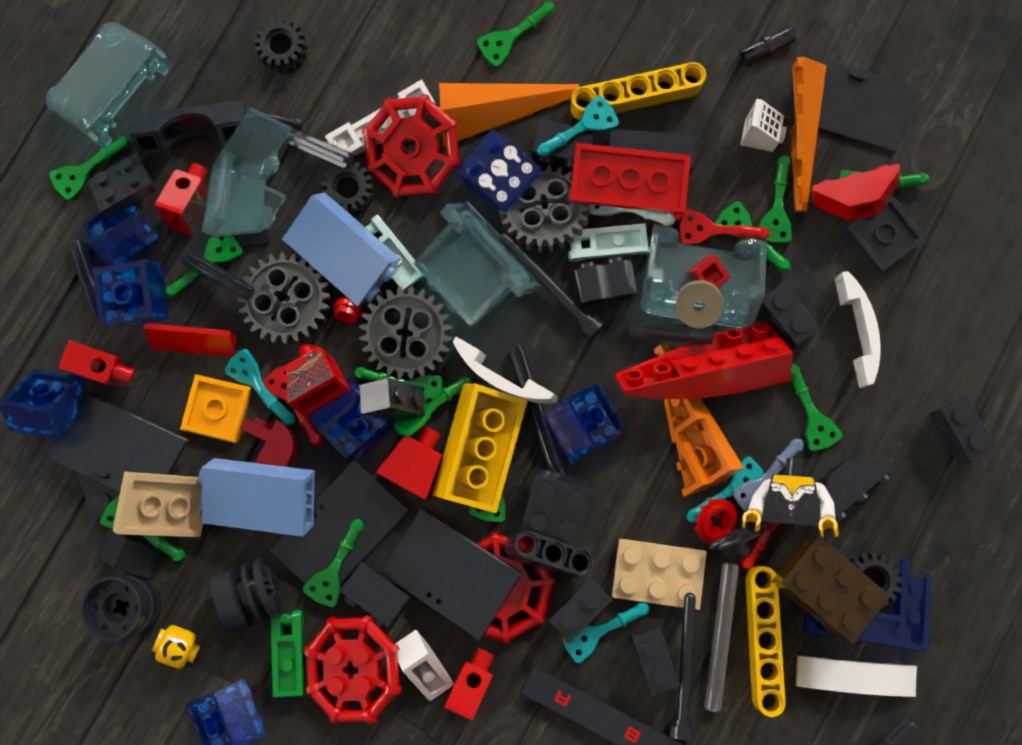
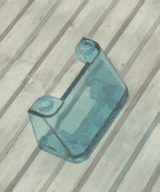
(105, 80)
(668, 273)

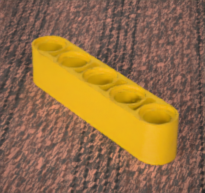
(648, 84)
(773, 652)

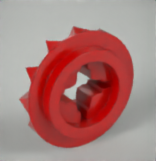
(725, 517)

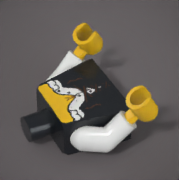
(792, 501)

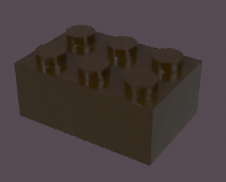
(831, 589)

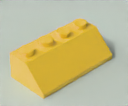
(479, 447)

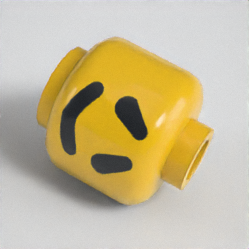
(175, 647)

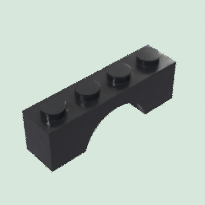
(159, 130)

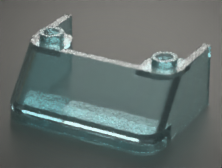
(237, 190)

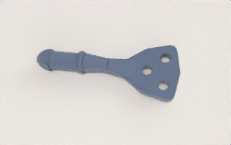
(750, 487)

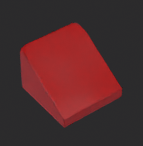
(709, 270)

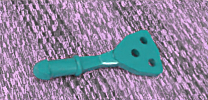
(587, 123)
(253, 379)
(753, 473)
(595, 633)

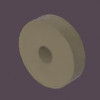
(696, 291)

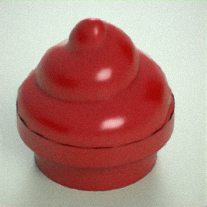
(346, 310)

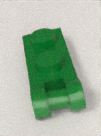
(288, 655)

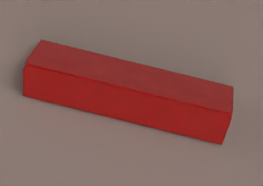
(190, 339)

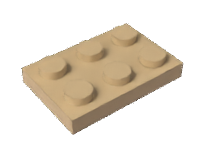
(159, 505)
(657, 573)

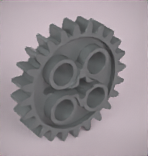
(548, 229)
(307, 309)
(379, 329)

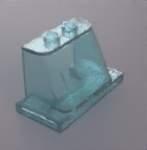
(472, 265)

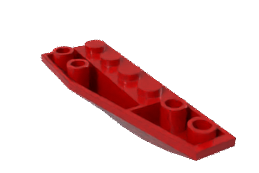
(730, 365)

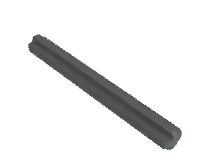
(721, 637)

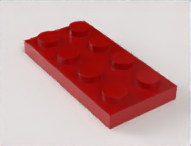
(630, 178)

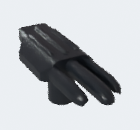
(740, 537)

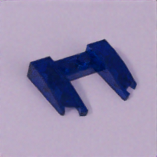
(907, 626)

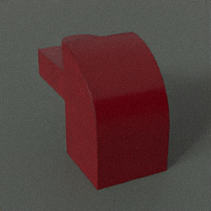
(280, 443)

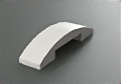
(350, 136)
(852, 293)
(530, 392)
(856, 676)

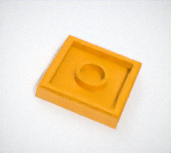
(216, 408)

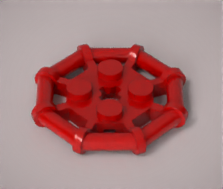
(426, 146)
(519, 595)
(336, 674)

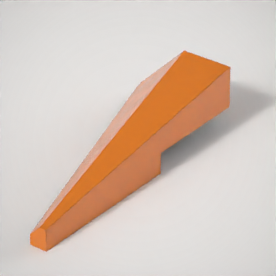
(808, 93)
(496, 105)
(700, 444)

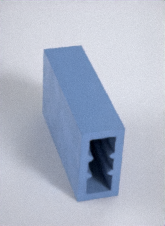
(341, 249)
(257, 496)

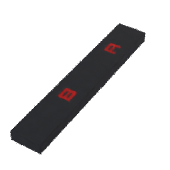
(591, 711)

